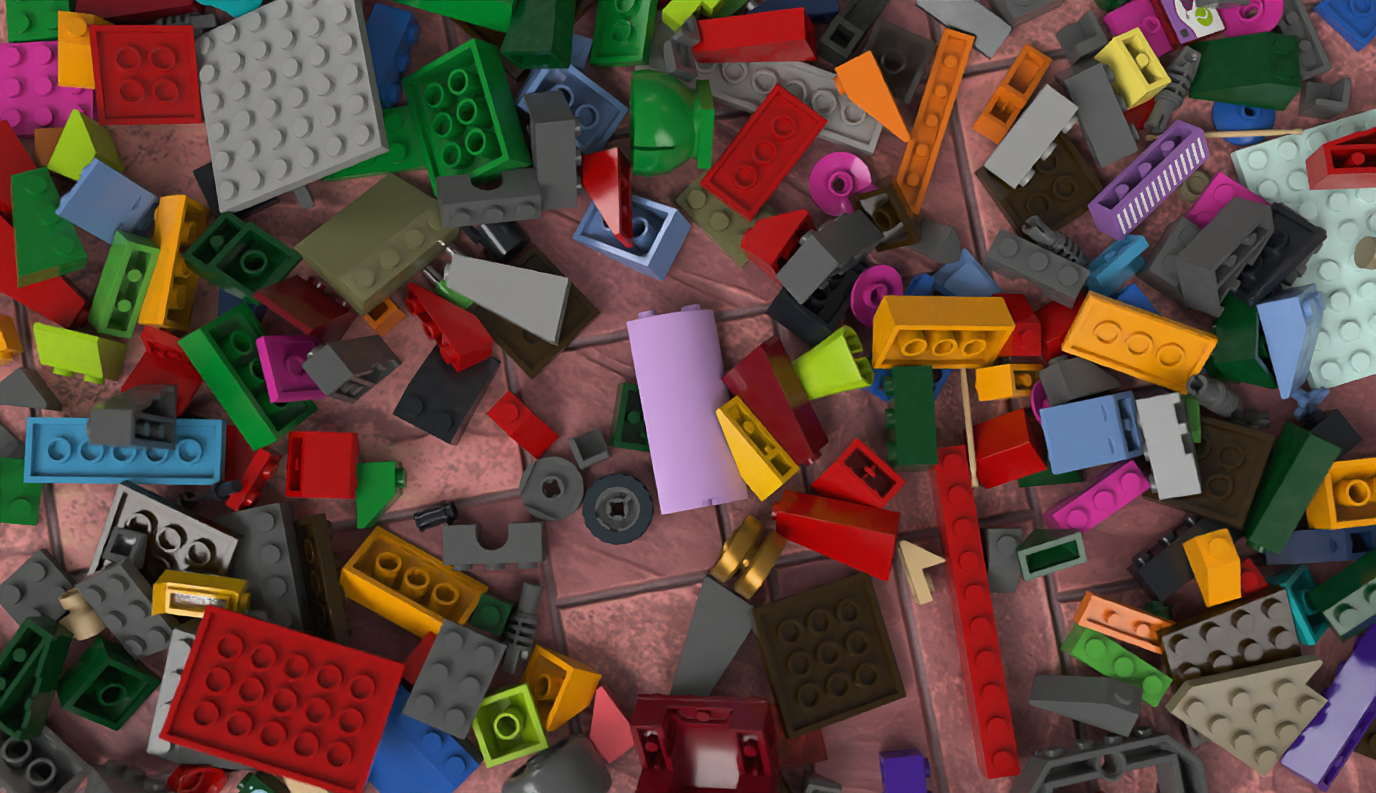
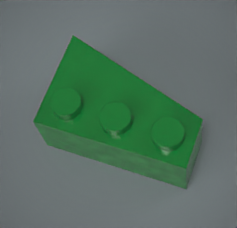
(43, 240)

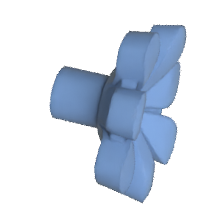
(1308, 400)

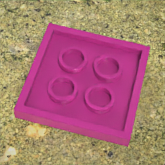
(31, 89)

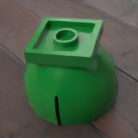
(669, 123)

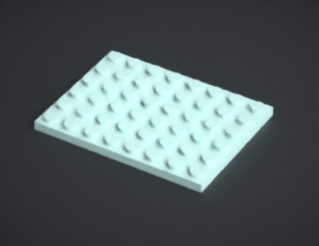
(1279, 174)

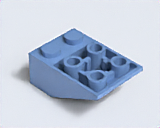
(108, 202)
(1091, 432)

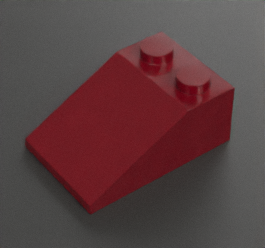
(308, 307)

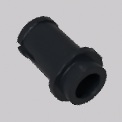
(443, 513)

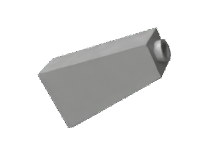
(519, 295)

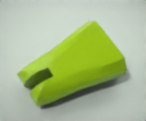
(831, 366)

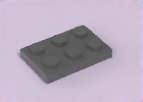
(125, 606)
(454, 678)

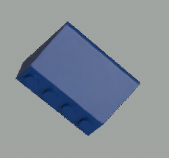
(418, 756)

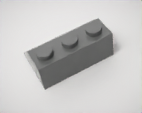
(40, 765)

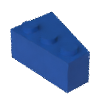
(390, 40)

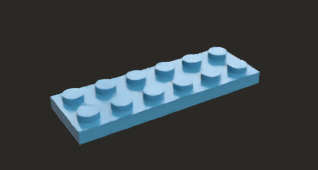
(61, 453)

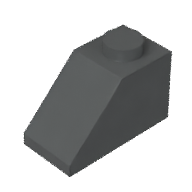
(1074, 380)
(1001, 558)

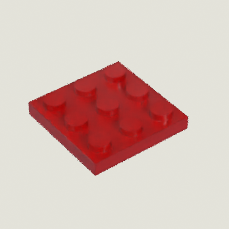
(145, 74)

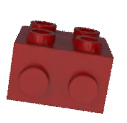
(165, 365)
(249, 467)

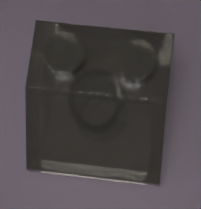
(901, 57)

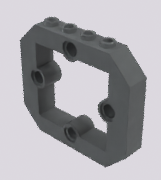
(1059, 766)

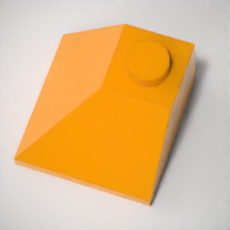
(74, 49)
(559, 686)

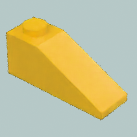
(755, 451)

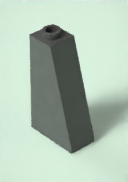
(712, 640)

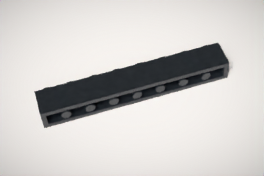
(1166, 565)

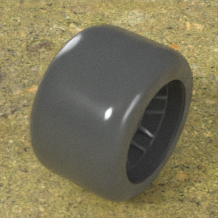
(562, 768)

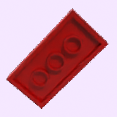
(763, 153)

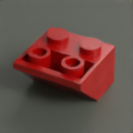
(322, 464)
(858, 477)

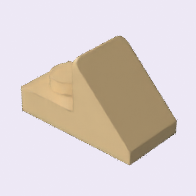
(913, 561)

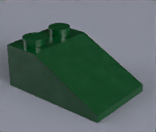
(1248, 70)

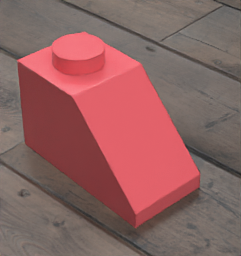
(610, 725)

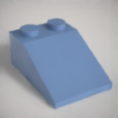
(595, 108)
(656, 237)
(1291, 330)

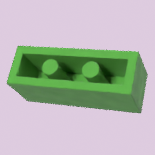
(123, 284)
(1115, 662)

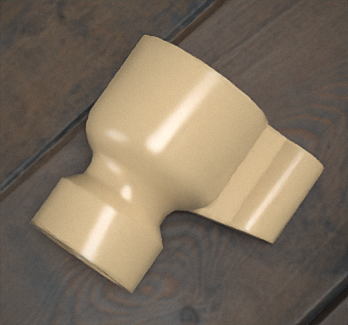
(83, 619)

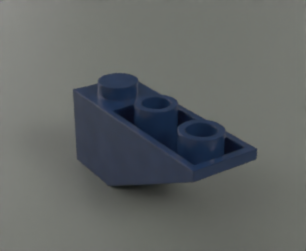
(1324, 545)

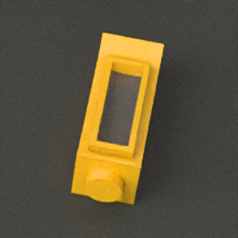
(191, 592)

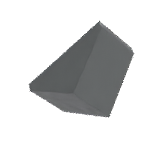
(27, 389)

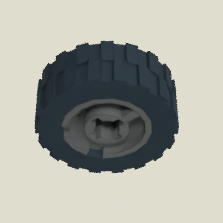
(636, 514)

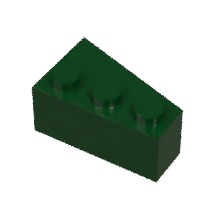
(910, 419)
(30, 675)

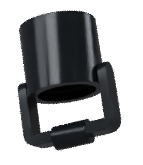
(500, 239)

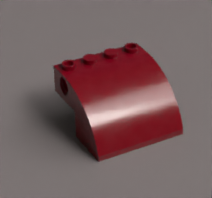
(705, 744)

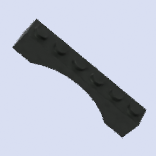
(849, 30)

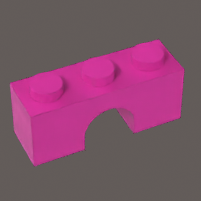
(1108, 494)

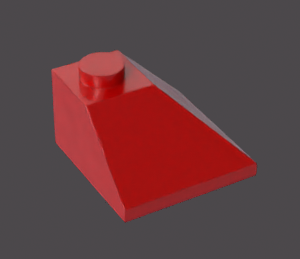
(776, 240)

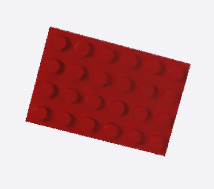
(282, 701)

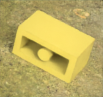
(1134, 68)

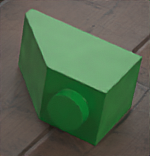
(377, 490)

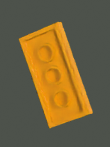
(1138, 342)

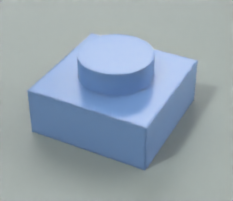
(581, 52)

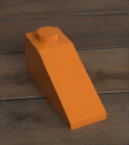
(869, 90)

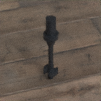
(219, 491)

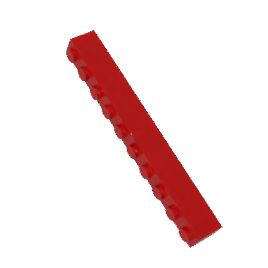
(973, 614)

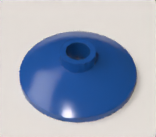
(1233, 118)

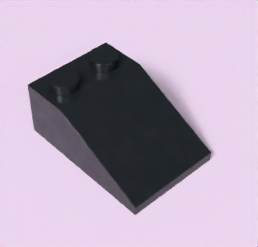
(821, 312)
(443, 399)

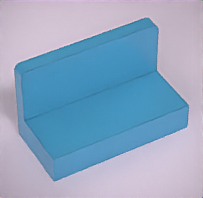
(1116, 264)

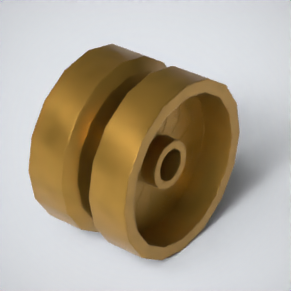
(751, 558)

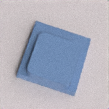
(966, 278)

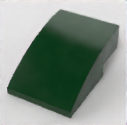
(240, 257)
(628, 422)

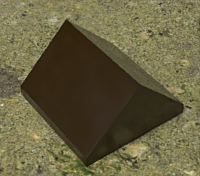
(889, 212)

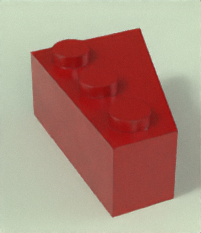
(1344, 163)

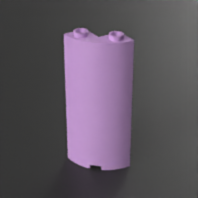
(680, 392)

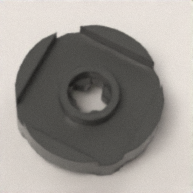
(545, 471)

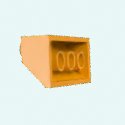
(172, 284)
(939, 331)
(1345, 496)
(408, 585)

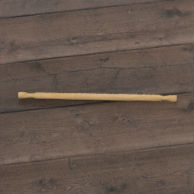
(1245, 133)
(968, 422)

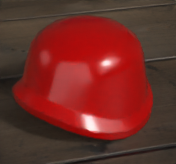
(197, 779)

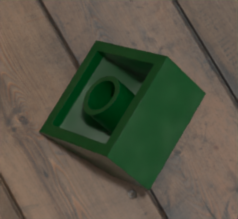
(106, 684)

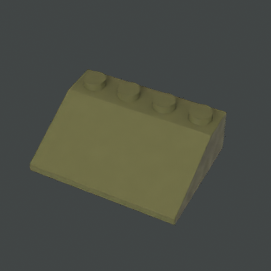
(377, 242)

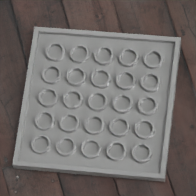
(288, 98)

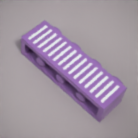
(1149, 180)

